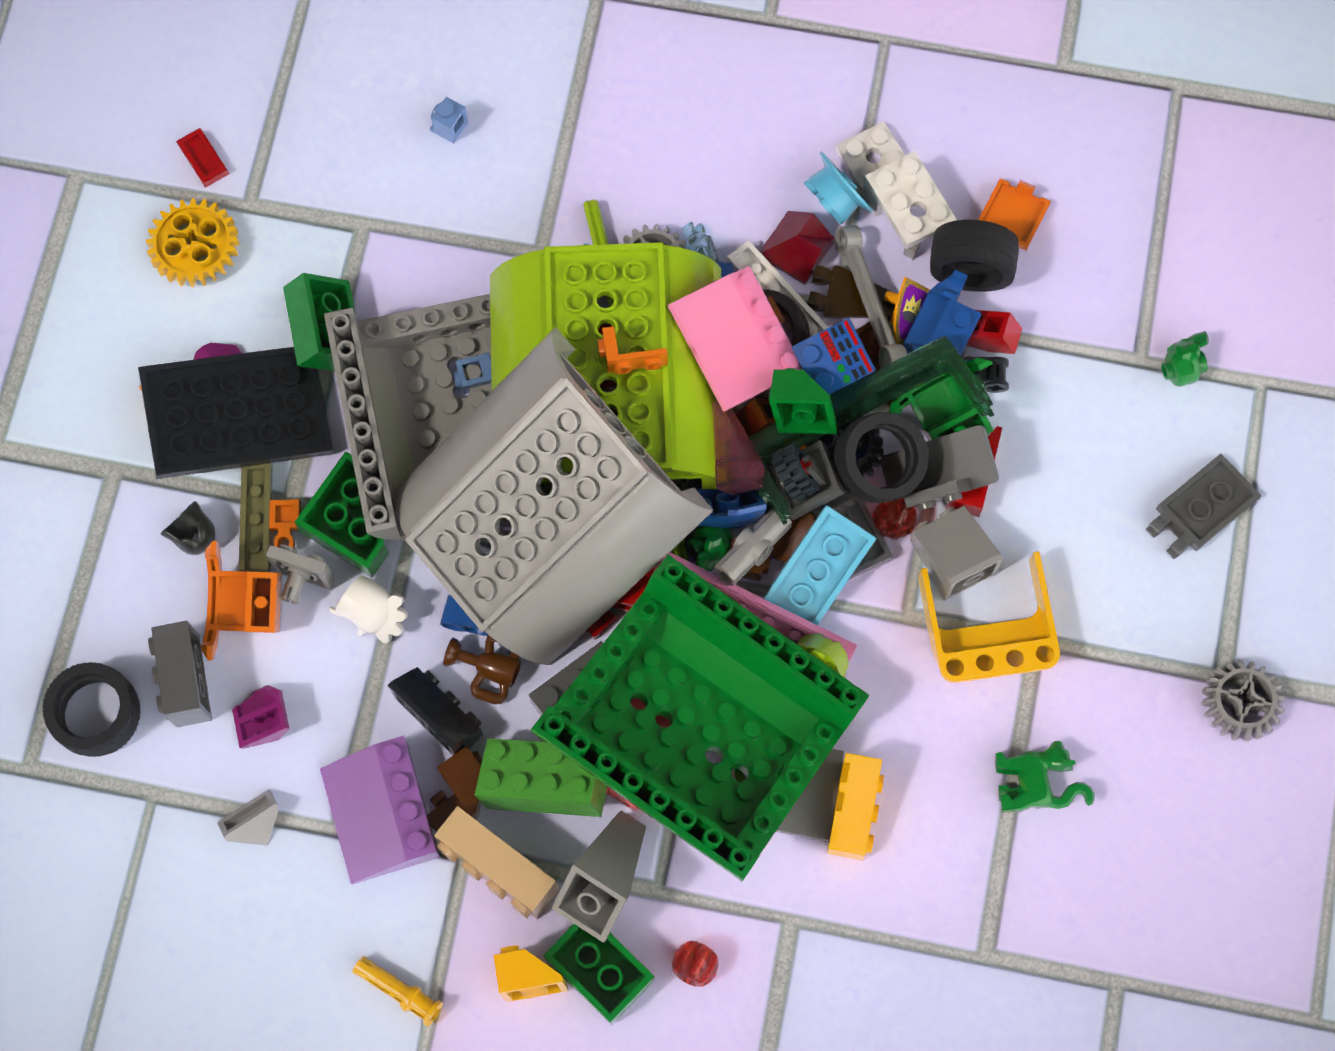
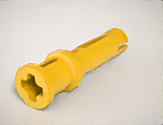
(409, 997)

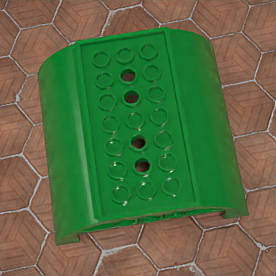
(726, 690)

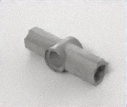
(751, 548)

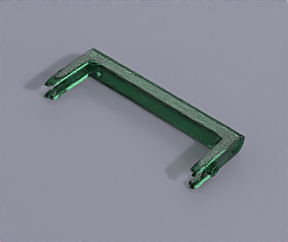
(869, 394)

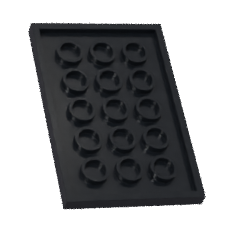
(233, 412)

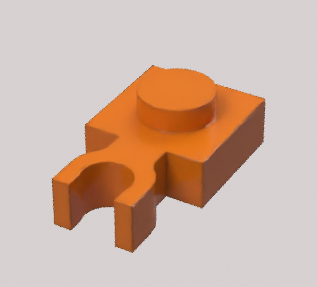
(282, 519)

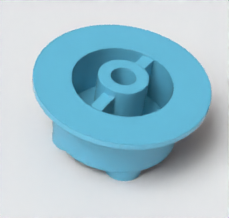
(836, 191)

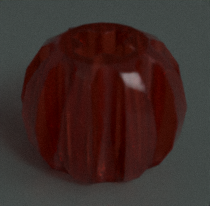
(894, 519)
(695, 963)

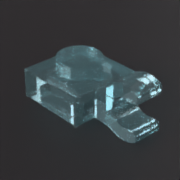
(700, 241)

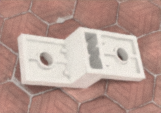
(895, 184)

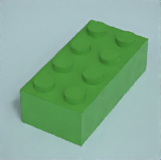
(536, 779)

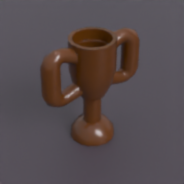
(491, 665)

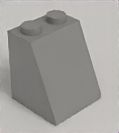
(955, 551)

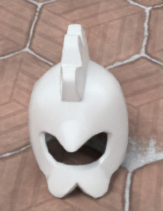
(372, 609)

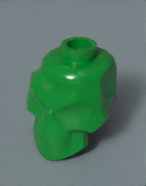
(1185, 360)
(709, 546)

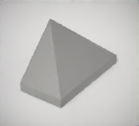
(251, 822)

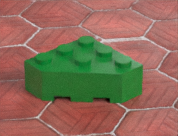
(337, 520)

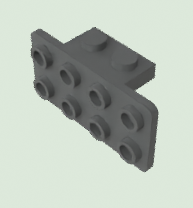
(955, 466)

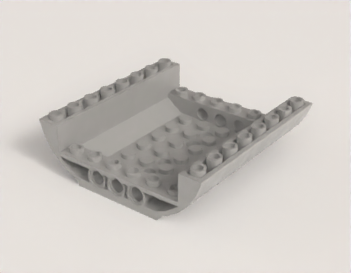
(402, 393)
(566, 549)

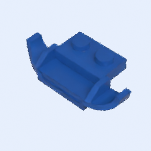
(943, 316)

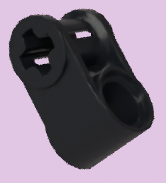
(993, 375)

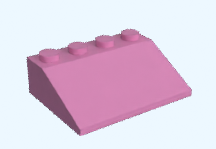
(734, 337)

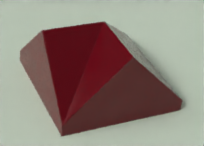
(798, 245)

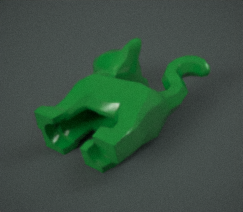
(1034, 785)

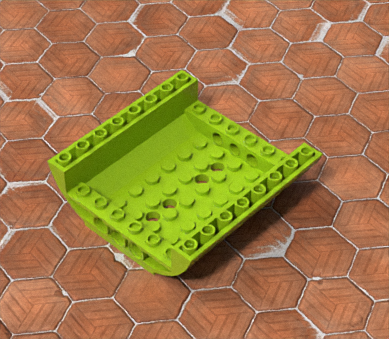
(560, 288)

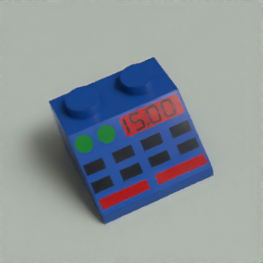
(834, 356)

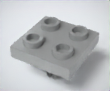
(299, 570)

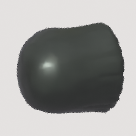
(183, 528)

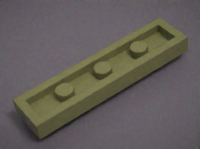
(254, 518)

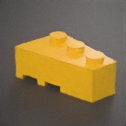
(855, 807)

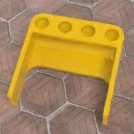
(995, 647)

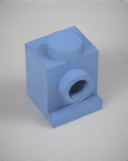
(445, 117)
(459, 376)

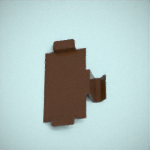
(443, 809)

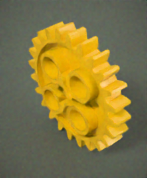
(185, 264)

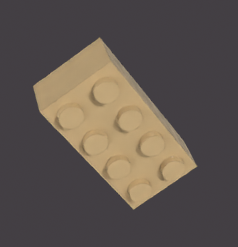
(498, 863)

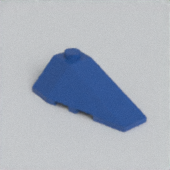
(732, 510)

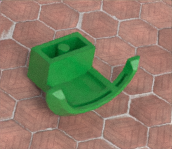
(942, 405)

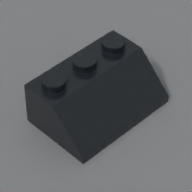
(436, 710)

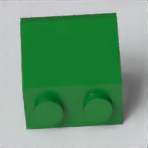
(800, 404)

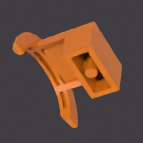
(239, 601)

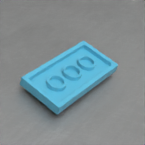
(820, 566)

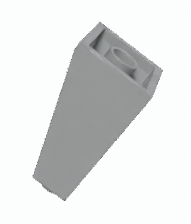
(602, 877)

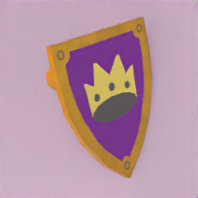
(907, 306)

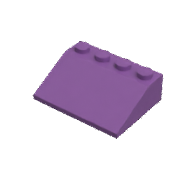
(379, 810)

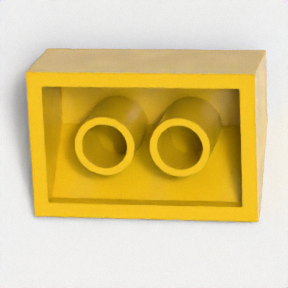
(525, 976)

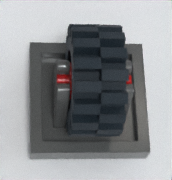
(805, 477)

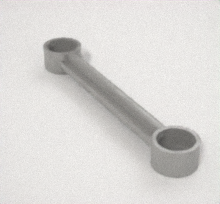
(849, 243)

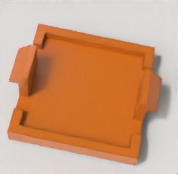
(1016, 210)

